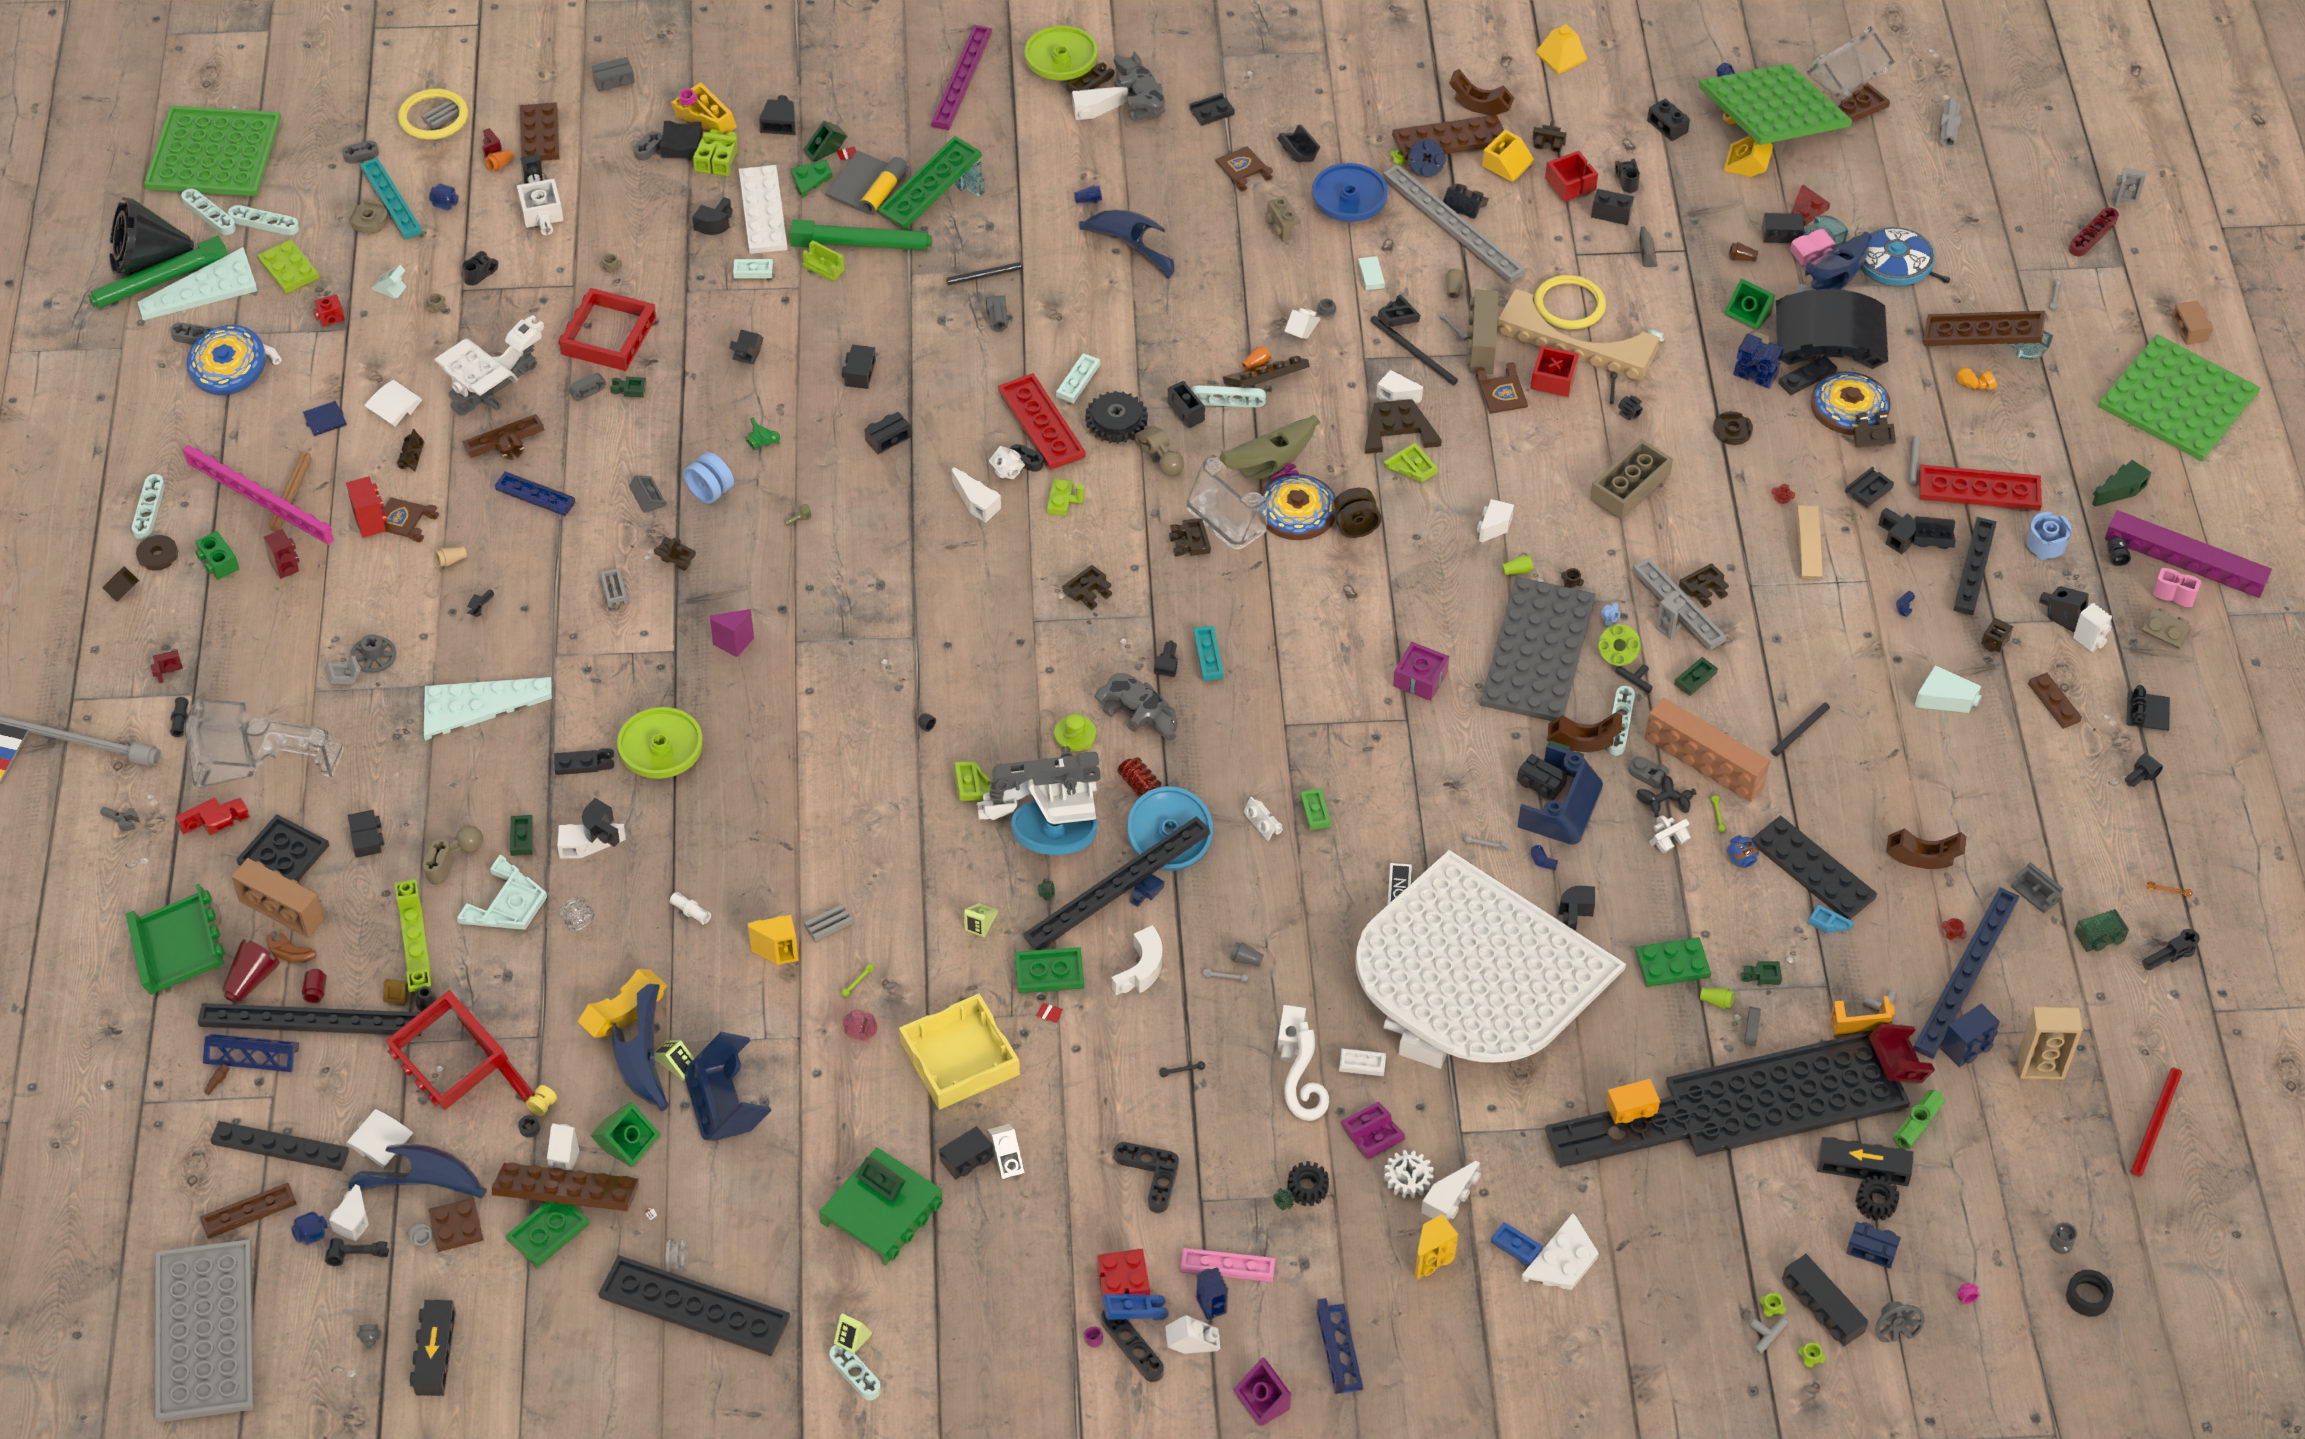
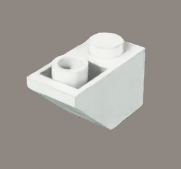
(1302, 322)
(1396, 387)
(1496, 520)
(562, 1147)
(1006, 1150)
(350, 1217)
(1192, 1336)

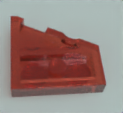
(1809, 205)

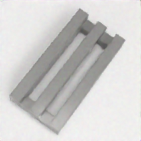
(441, 114)
(616, 599)
(826, 920)

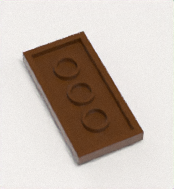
(540, 131)

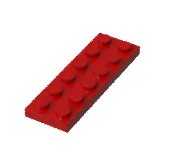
(1041, 421)
(1980, 487)

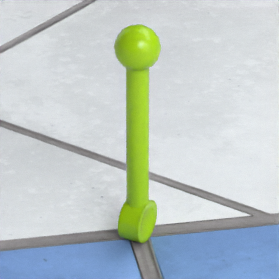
(1715, 800)
(845, 992)

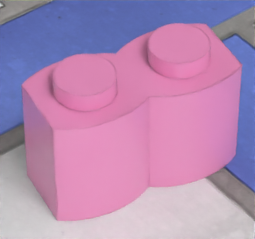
(1812, 246)
(2176, 587)

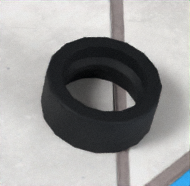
(2087, 1308)

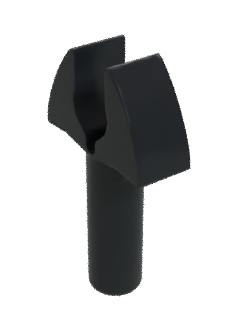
(478, 601)

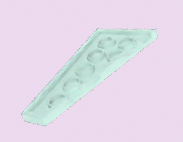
(213, 283)
(475, 702)

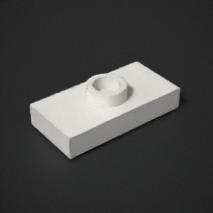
(1362, 1062)

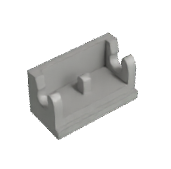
(1668, 615)

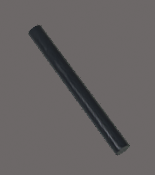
(984, 273)
(1800, 729)

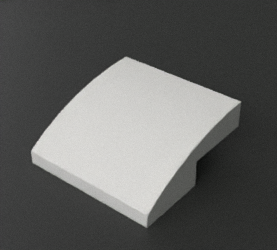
(393, 402)
(376, 1134)

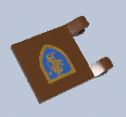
(1243, 164)
(1502, 392)
(404, 516)

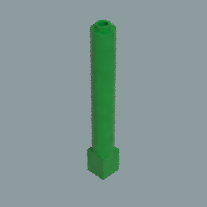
(805, 231)
(206, 253)

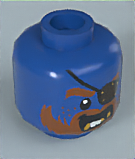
(1742, 851)

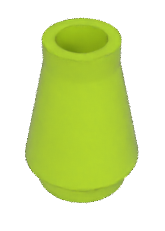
(1519, 565)
(1718, 996)

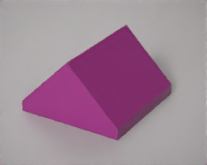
(732, 631)
(1263, 1393)

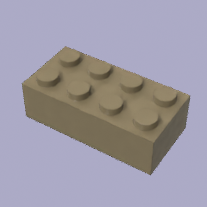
(1482, 330)
(1631, 479)

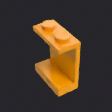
(1854, 1025)

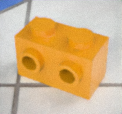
(1632, 1101)

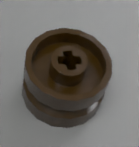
(1356, 512)

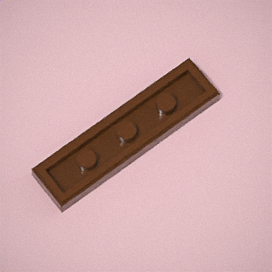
(248, 1210)

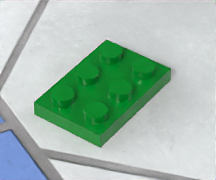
(1673, 962)
(1049, 970)
(547, 1231)

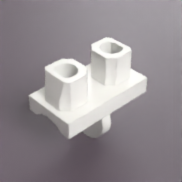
(1662, 839)

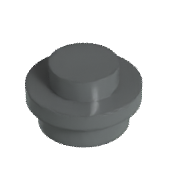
(1326, 307)

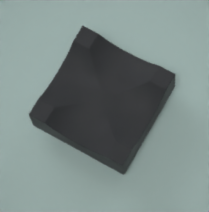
(680, 139)

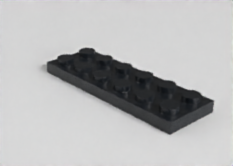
(1814, 868)

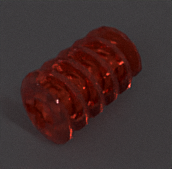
(1138, 776)

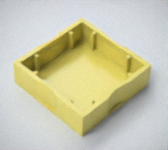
(959, 1051)

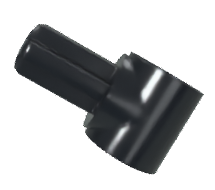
(1166, 662)
(2144, 769)

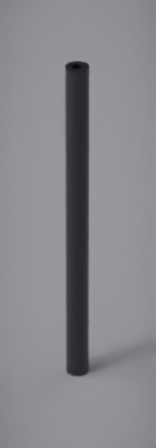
(1414, 350)

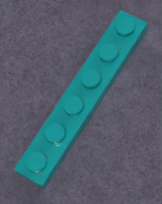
(391, 198)

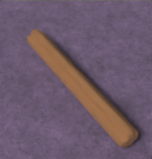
(292, 487)

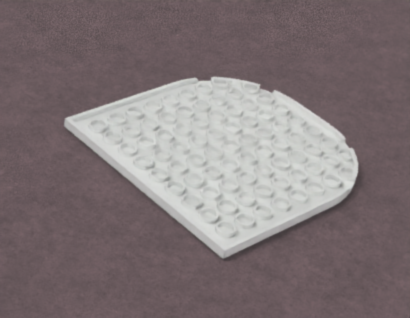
(1478, 965)

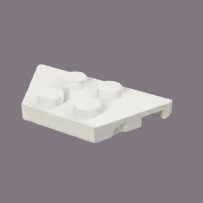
(1564, 1257)

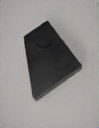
(1398, 313)

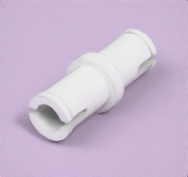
(690, 908)

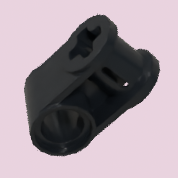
(1628, 175)
(477, 268)

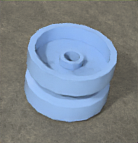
(708, 477)

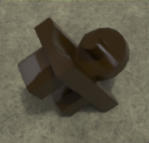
(1550, 135)
(673, 551)

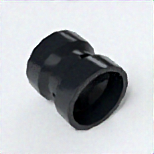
(2119, 552)

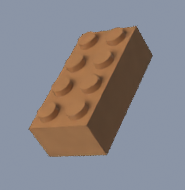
(278, 897)

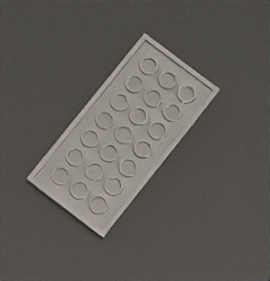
(203, 1331)

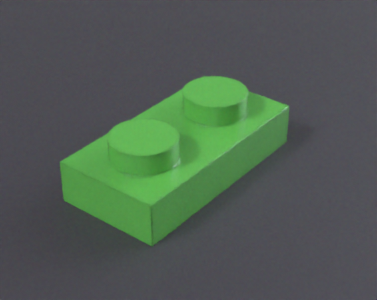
(1315, 809)

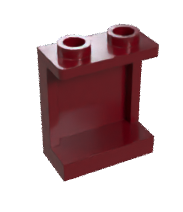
(1898, 1055)

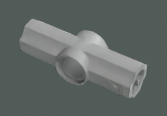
(1950, 122)

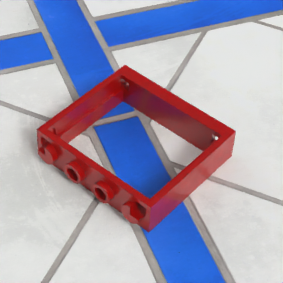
(602, 356)
(424, 1020)

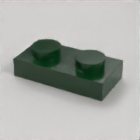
(1696, 676)
(521, 835)
(880, 1178)

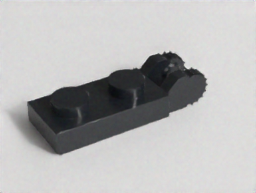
(583, 761)

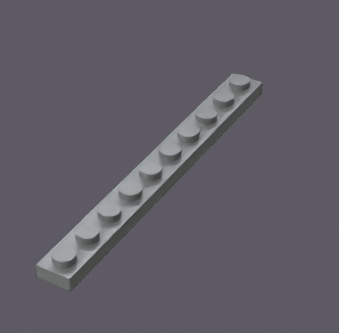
(1453, 223)

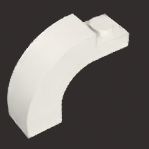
(1144, 974)

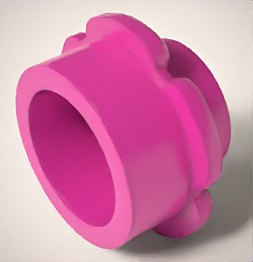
(687, 97)
(1968, 1293)

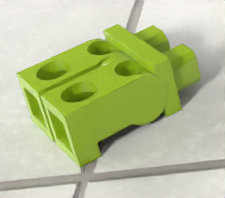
(716, 153)

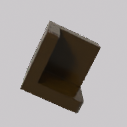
(120, 583)

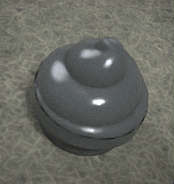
(368, 1334)

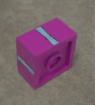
(1421, 671)

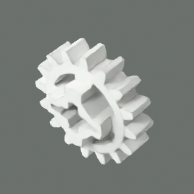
(1416, 1169)

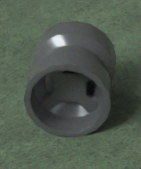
(2063, 1238)

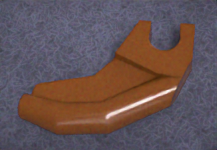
(285, 950)

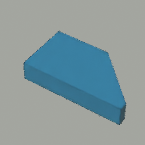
(1828, 920)

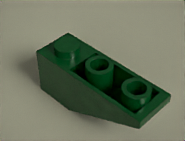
(2124, 484)

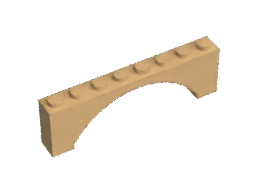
(1625, 357)

